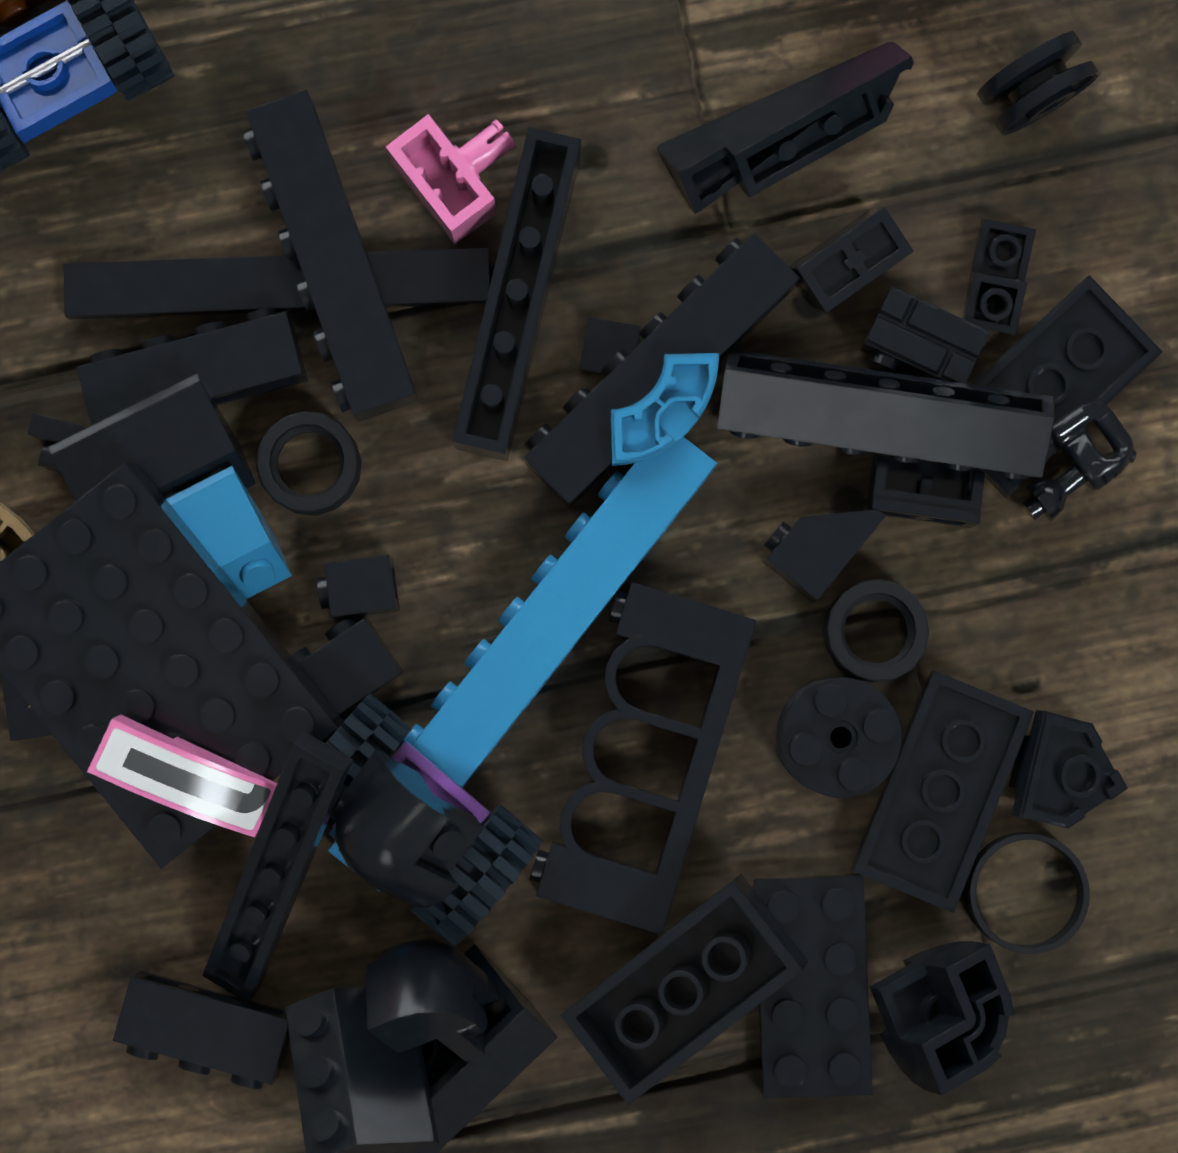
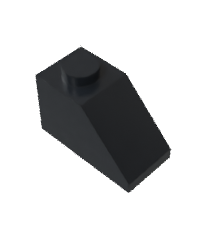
(818, 548)

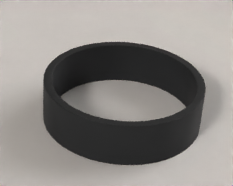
(1078, 914)

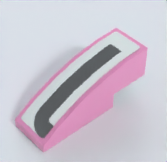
(182, 776)

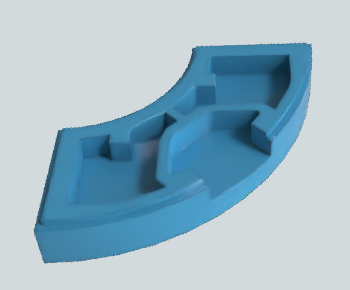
(665, 412)

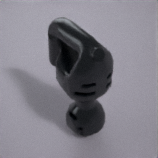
(1086, 462)

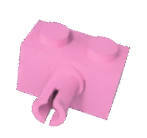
(448, 176)

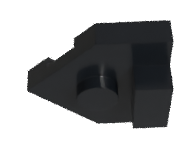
(1062, 771)

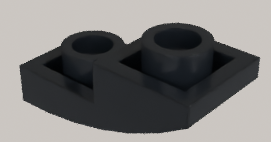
(998, 276)

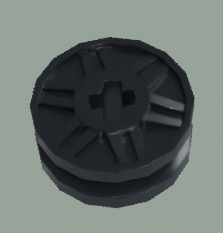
(1038, 83)

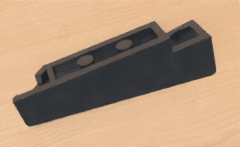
(785, 129)

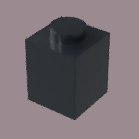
(359, 587)

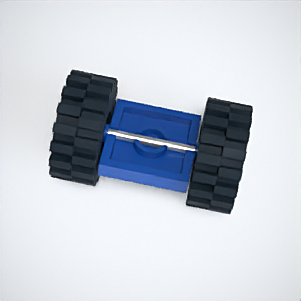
(57, 69)

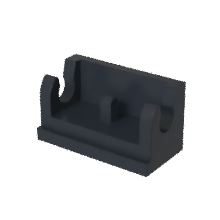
(851, 259)
(926, 492)

